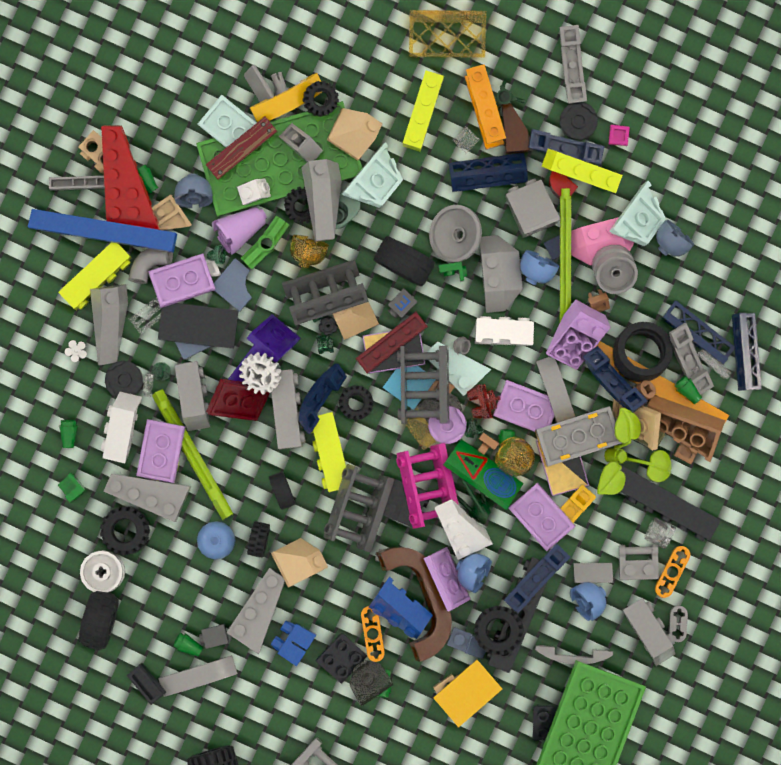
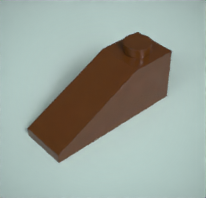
(515, 131)

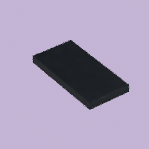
(198, 325)

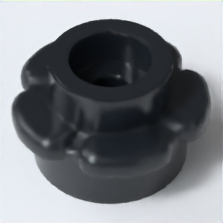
(331, 321)

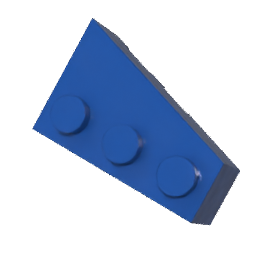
(400, 610)

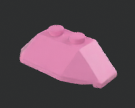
(591, 238)

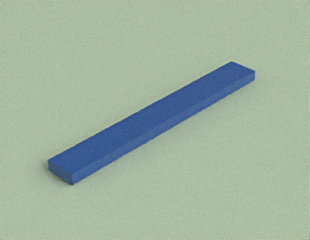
(102, 230)

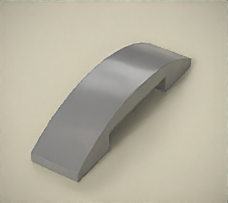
(572, 64)
(688, 358)
(555, 389)
(597, 655)
(198, 676)

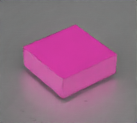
(618, 135)

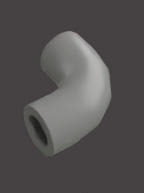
(145, 262)

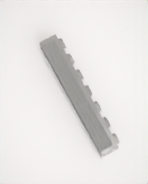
(76, 183)

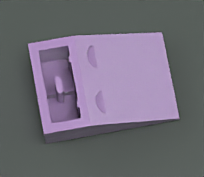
(577, 334)

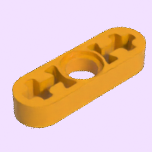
(683, 561)
(379, 646)

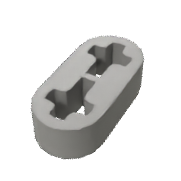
(682, 624)

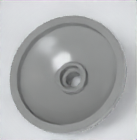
(446, 232)

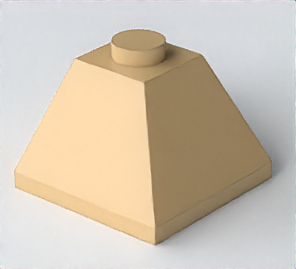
(354, 132)
(355, 320)
(298, 561)

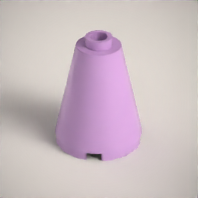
(239, 228)

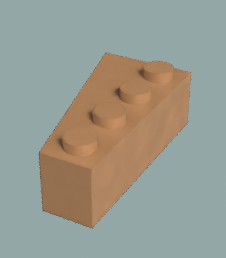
(689, 426)

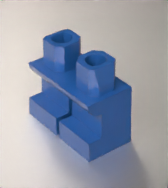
(287, 648)

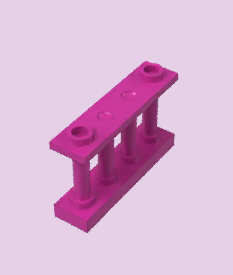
(444, 477)

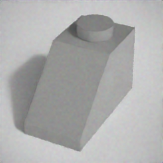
(301, 143)

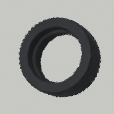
(404, 261)
(653, 332)

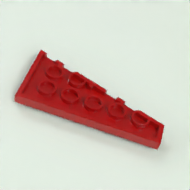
(124, 188)

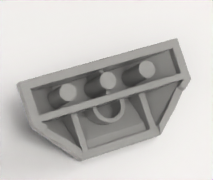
(500, 273)

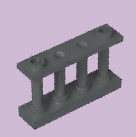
(329, 303)
(440, 394)
(375, 512)

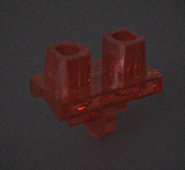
(480, 393)

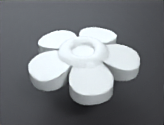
(76, 351)

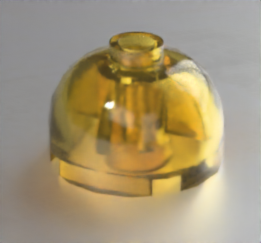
(307, 251)
(515, 456)

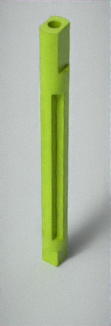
(194, 457)

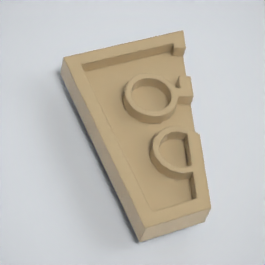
(649, 423)

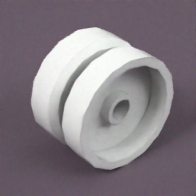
(91, 574)

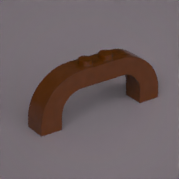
(441, 620)

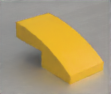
(578, 503)

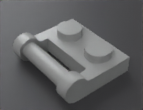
(638, 568)

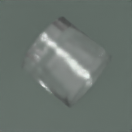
(659, 533)

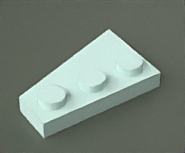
(463, 371)

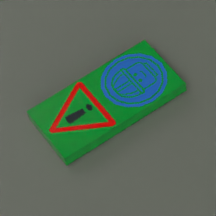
(483, 474)

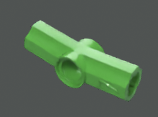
(257, 252)

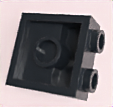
(397, 504)

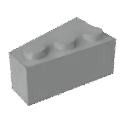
(192, 395)
(650, 631)

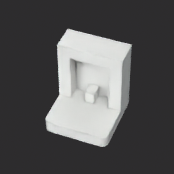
(254, 191)

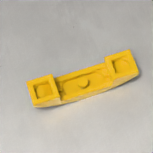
(284, 101)

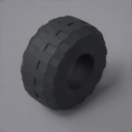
(98, 620)

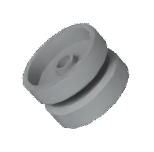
(614, 269)

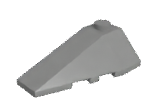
(323, 190)
(109, 316)

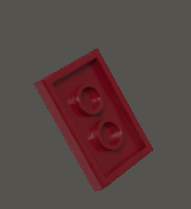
(236, 401)

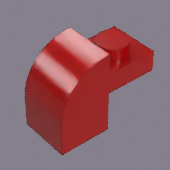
(559, 181)

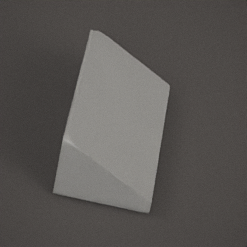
(258, 84)
(593, 572)

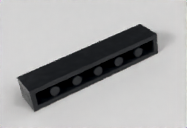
(669, 506)

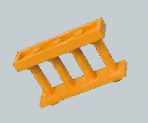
(485, 107)

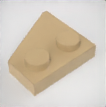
(170, 214)

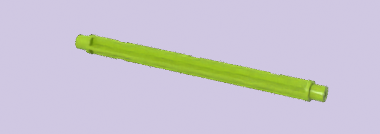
(565, 251)

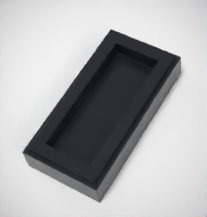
(146, 683)

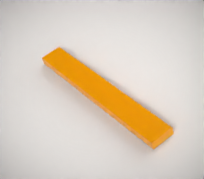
(666, 389)

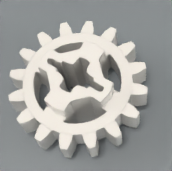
(257, 372)

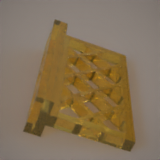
(447, 16)

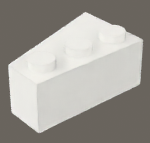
(504, 331)
(120, 427)
(461, 530)

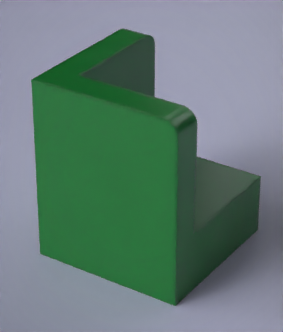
(71, 487)

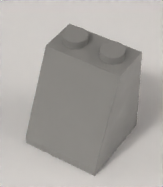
(532, 208)

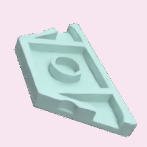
(375, 180)
(640, 218)

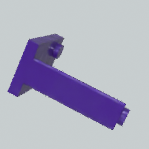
(269, 338)

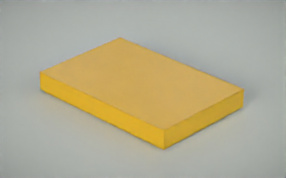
(467, 693)

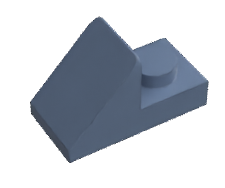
(465, 642)

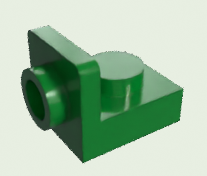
(449, 270)

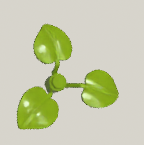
(628, 428)

